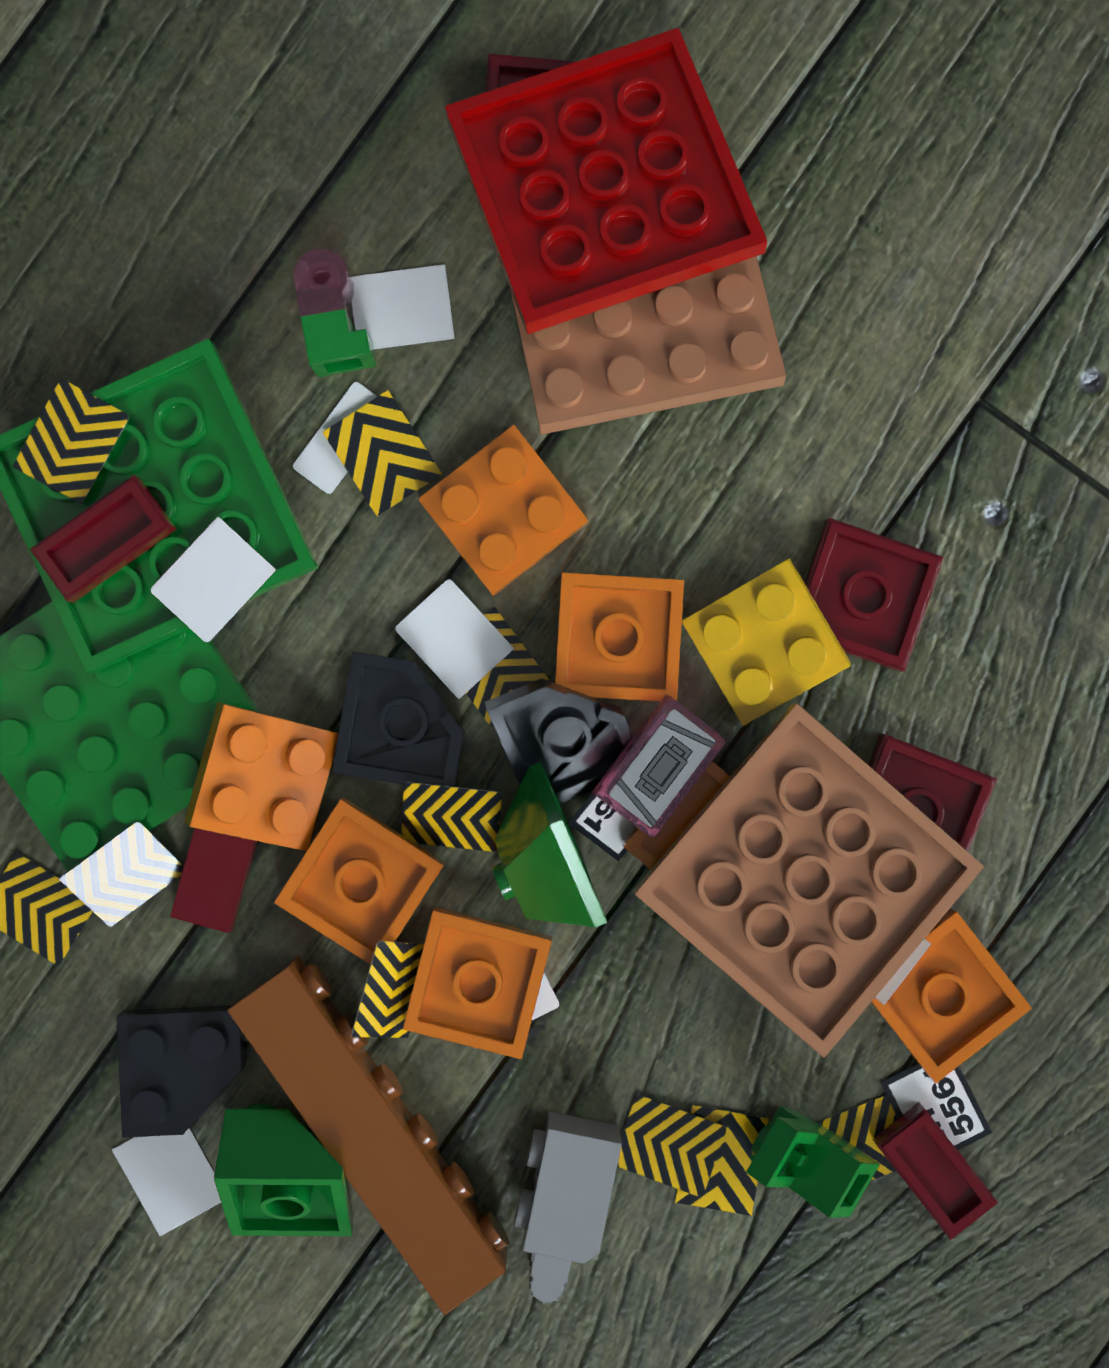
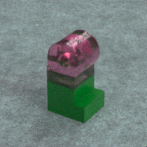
(324, 300)

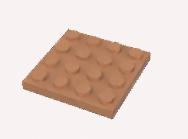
(656, 351)
(808, 879)

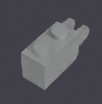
(568, 1198)

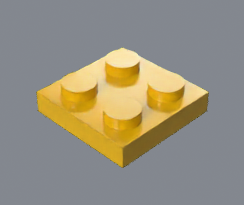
(766, 642)

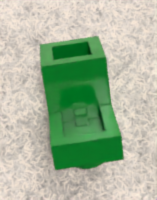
(811, 1162)

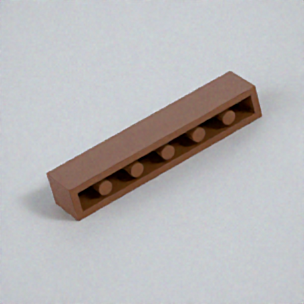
(373, 1134)

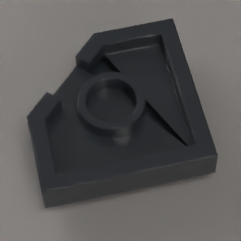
(396, 725)
(563, 730)
(174, 1066)

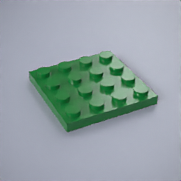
(199, 463)
(109, 743)

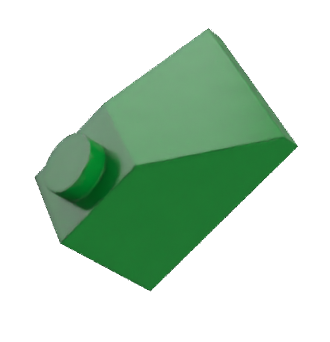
(542, 858)
(278, 1177)

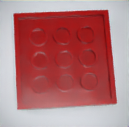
(605, 180)

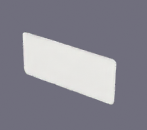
(318, 459)

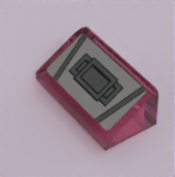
(659, 766)

